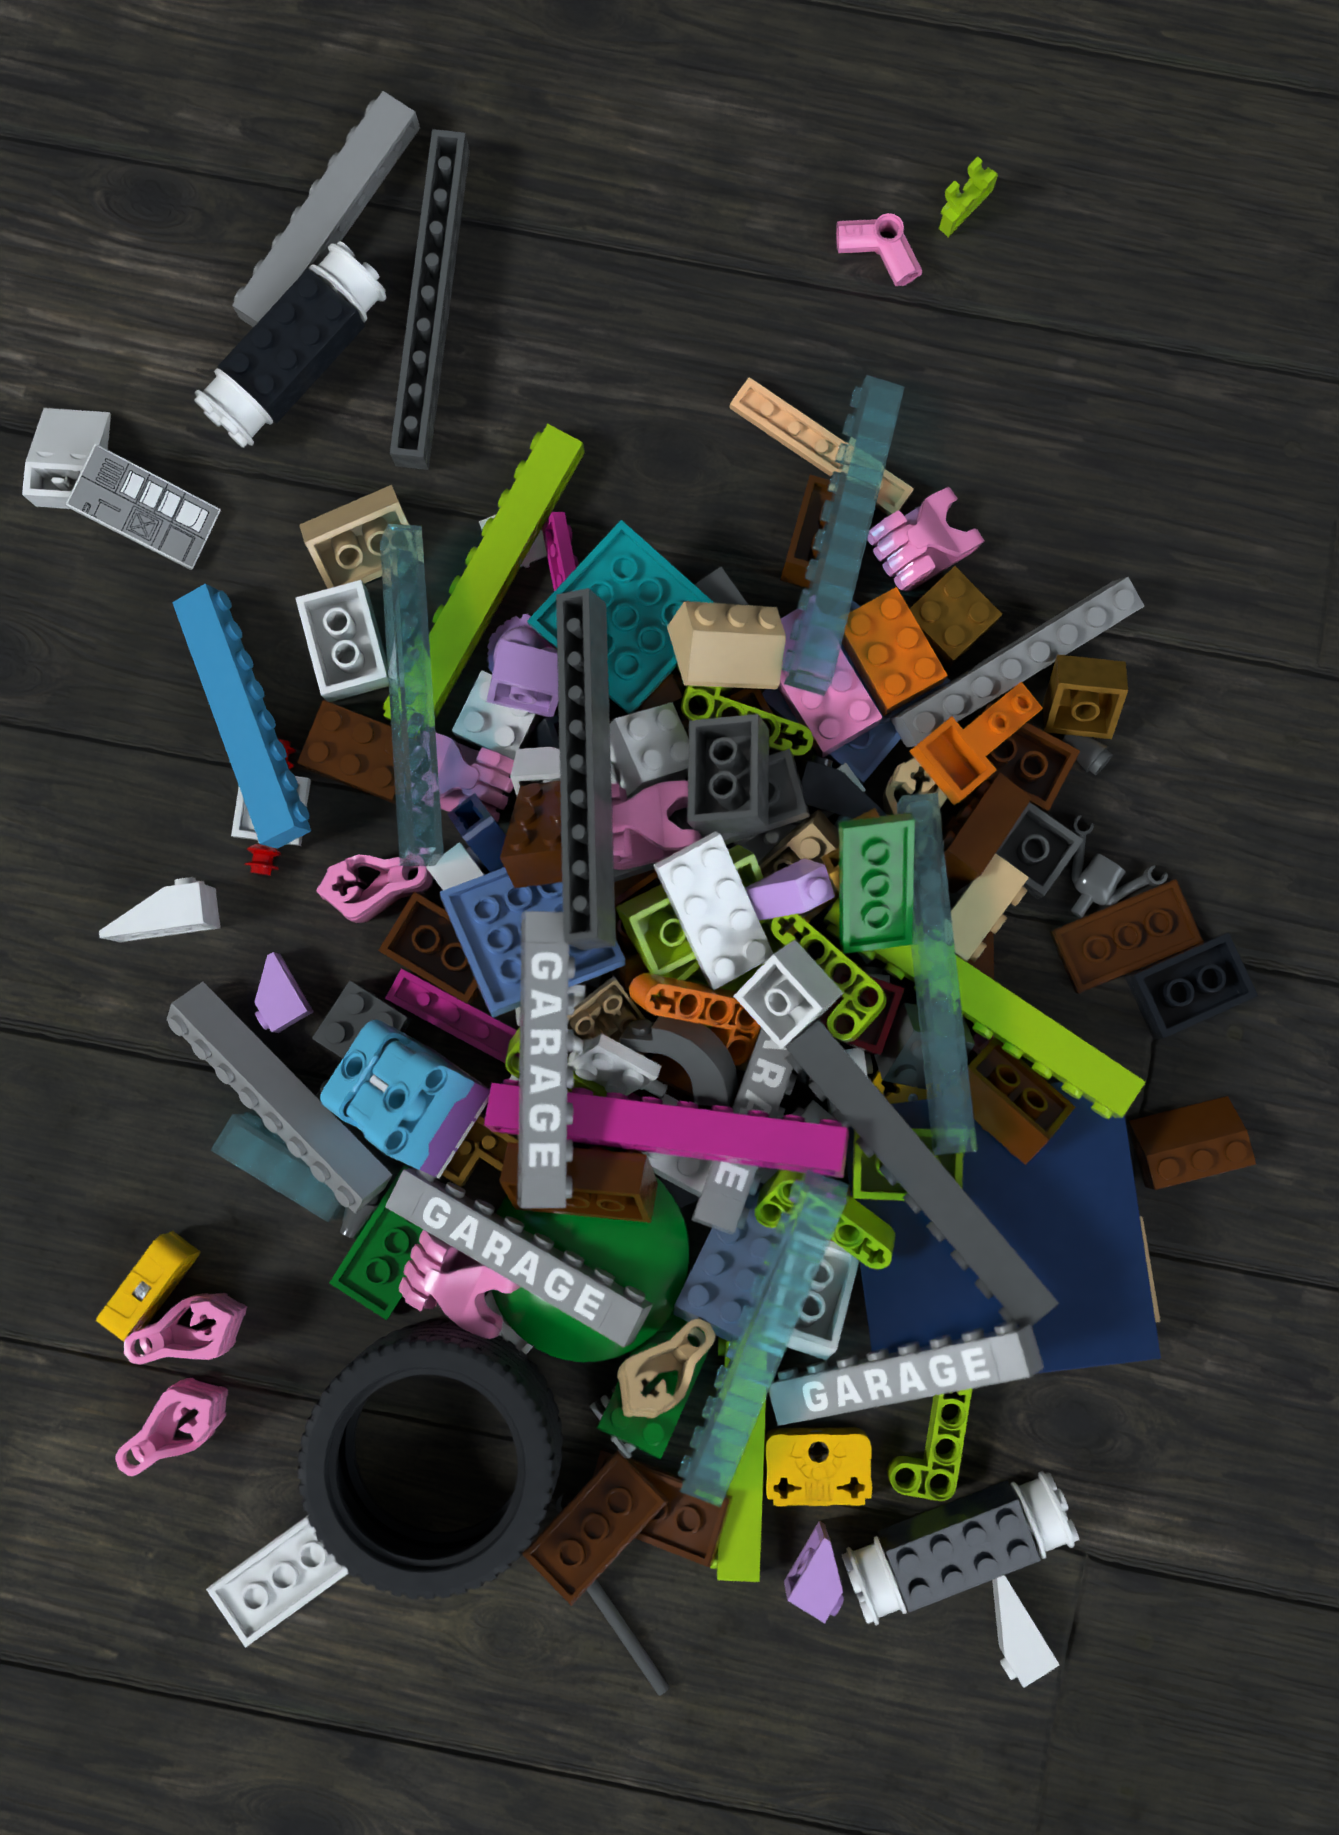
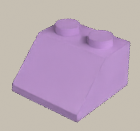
(525, 678)
(814, 1577)

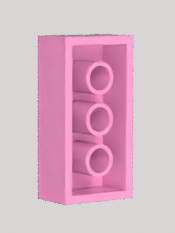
(837, 716)

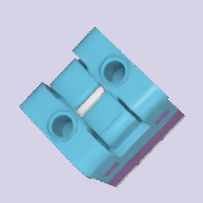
(405, 1097)

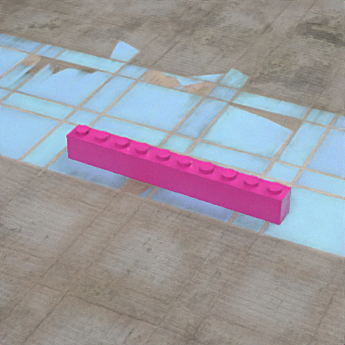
(688, 1130)

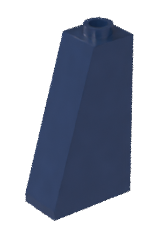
(479, 831)

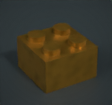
(954, 616)
(1085, 696)

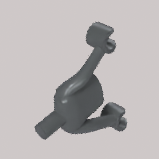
(1101, 877)

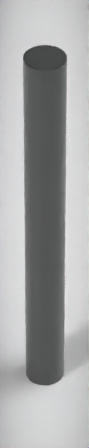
(628, 1638)

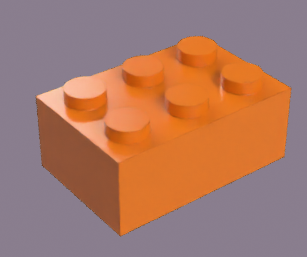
(891, 652)

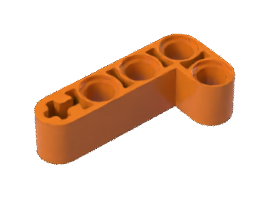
(723, 1016)

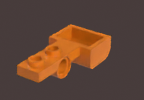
(957, 756)

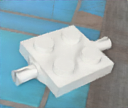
(614, 1066)

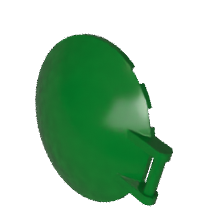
(636, 1253)

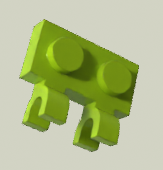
(962, 205)

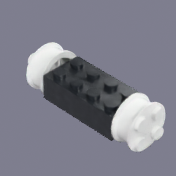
(291, 345)
(959, 1546)

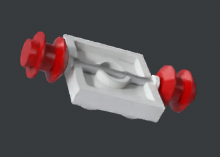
(243, 827)

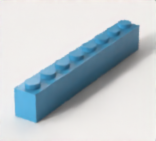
(242, 717)

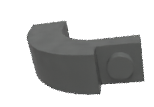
(695, 1049)

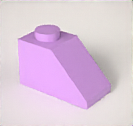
(791, 890)
(279, 996)

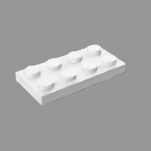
(714, 910)

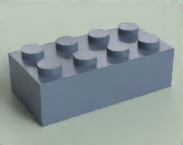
(725, 1275)

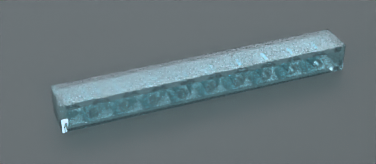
(844, 536)
(411, 696)
(938, 985)
(764, 1336)

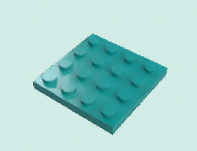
(640, 601)

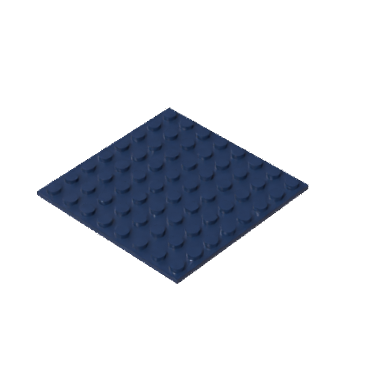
(1063, 1214)

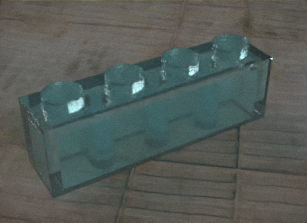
(270, 1161)

